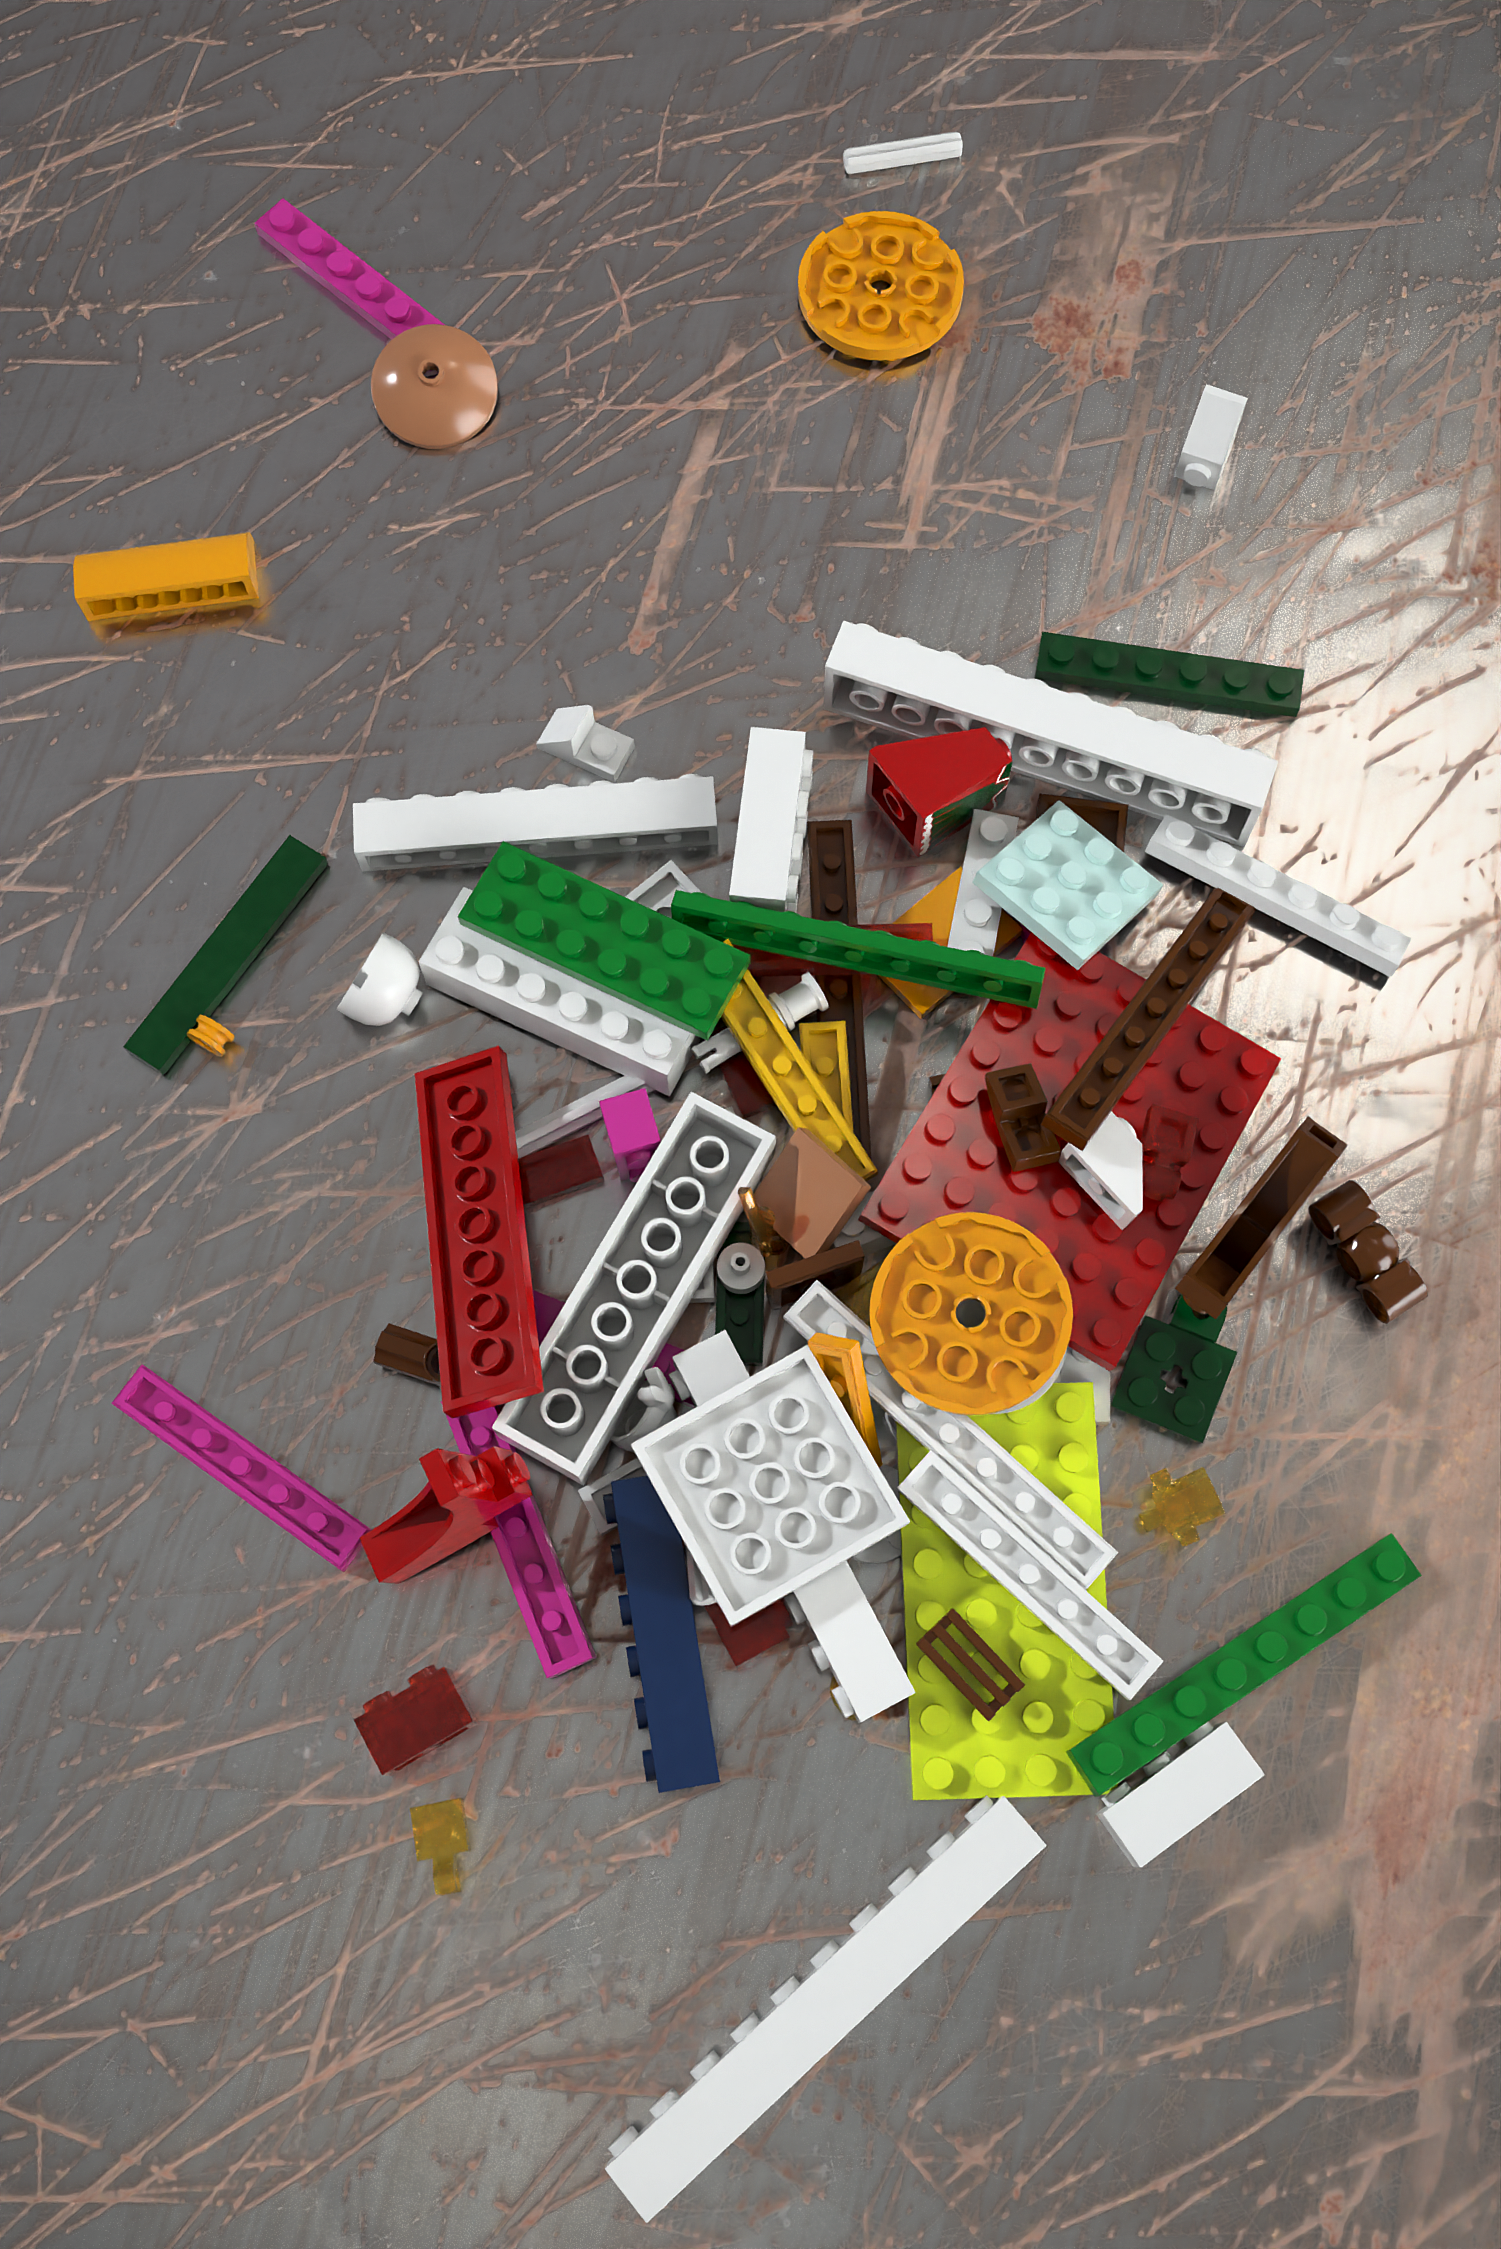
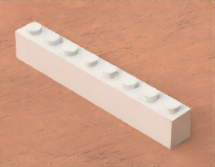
(539, 821)
(831, 1604)

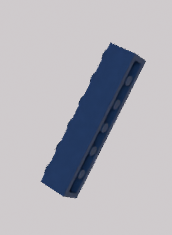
(664, 1638)

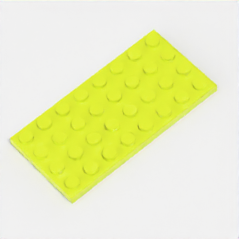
(1063, 1697)

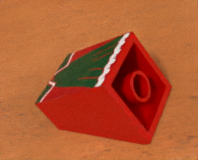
(937, 782)

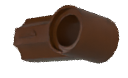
(408, 1353)

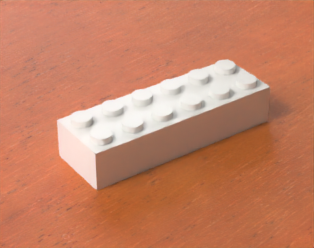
(554, 1004)

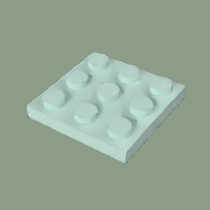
(1067, 884)

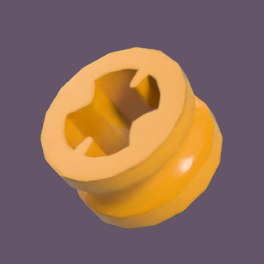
(210, 1035)

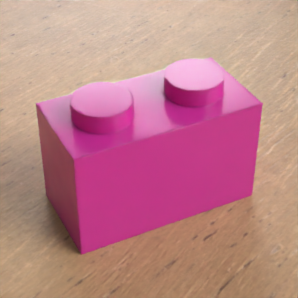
(630, 1132)

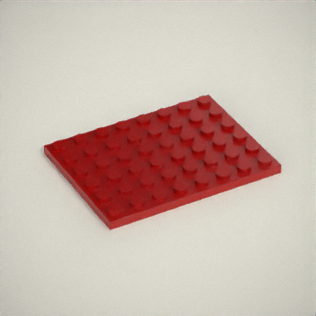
(960, 1165)

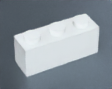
(1178, 1792)

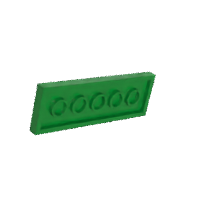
(605, 940)

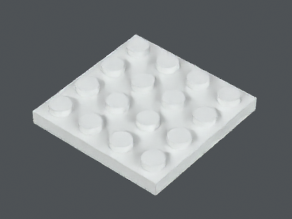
(769, 1485)

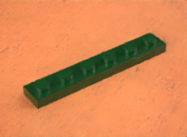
(1169, 674)

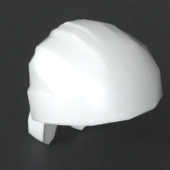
(648, 1410)

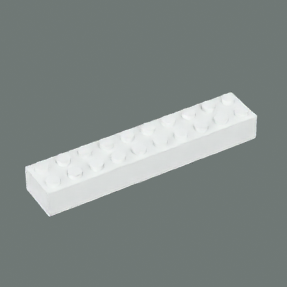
(1050, 732)

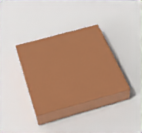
(810, 1193)

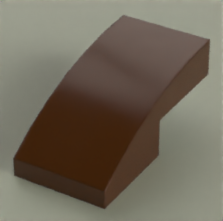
(1018, 1113)

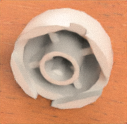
(383, 984)

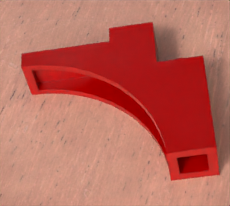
(448, 1512)

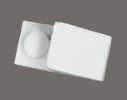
(586, 744)

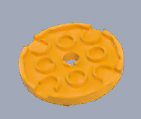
(875, 247)
(979, 1366)

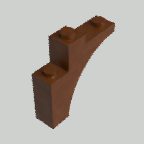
(1260, 1218)

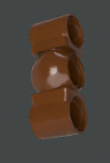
(1367, 1251)

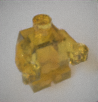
(1182, 1504)

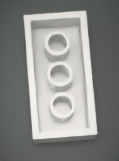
(772, 820)

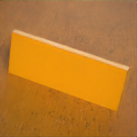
(166, 576)

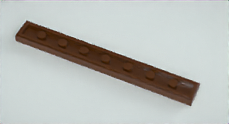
(835, 900)
(1147, 1019)

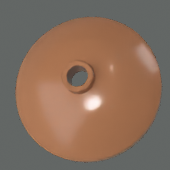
(440, 409)

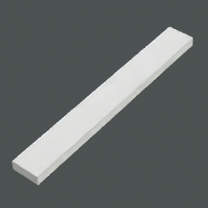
(964, 1448)

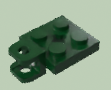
(1180, 1343)

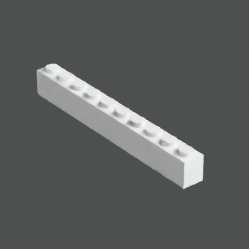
(822, 2008)

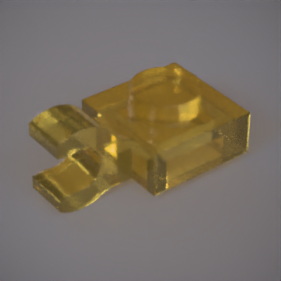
(439, 1835)

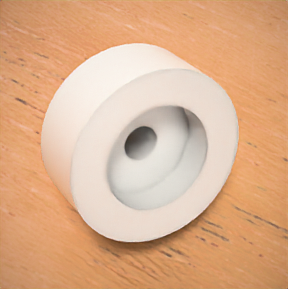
(741, 1278)

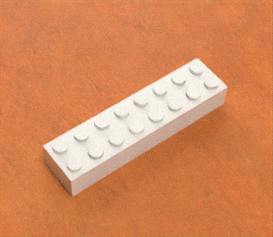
(637, 1287)

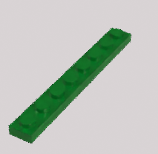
(861, 949)
(1242, 1665)

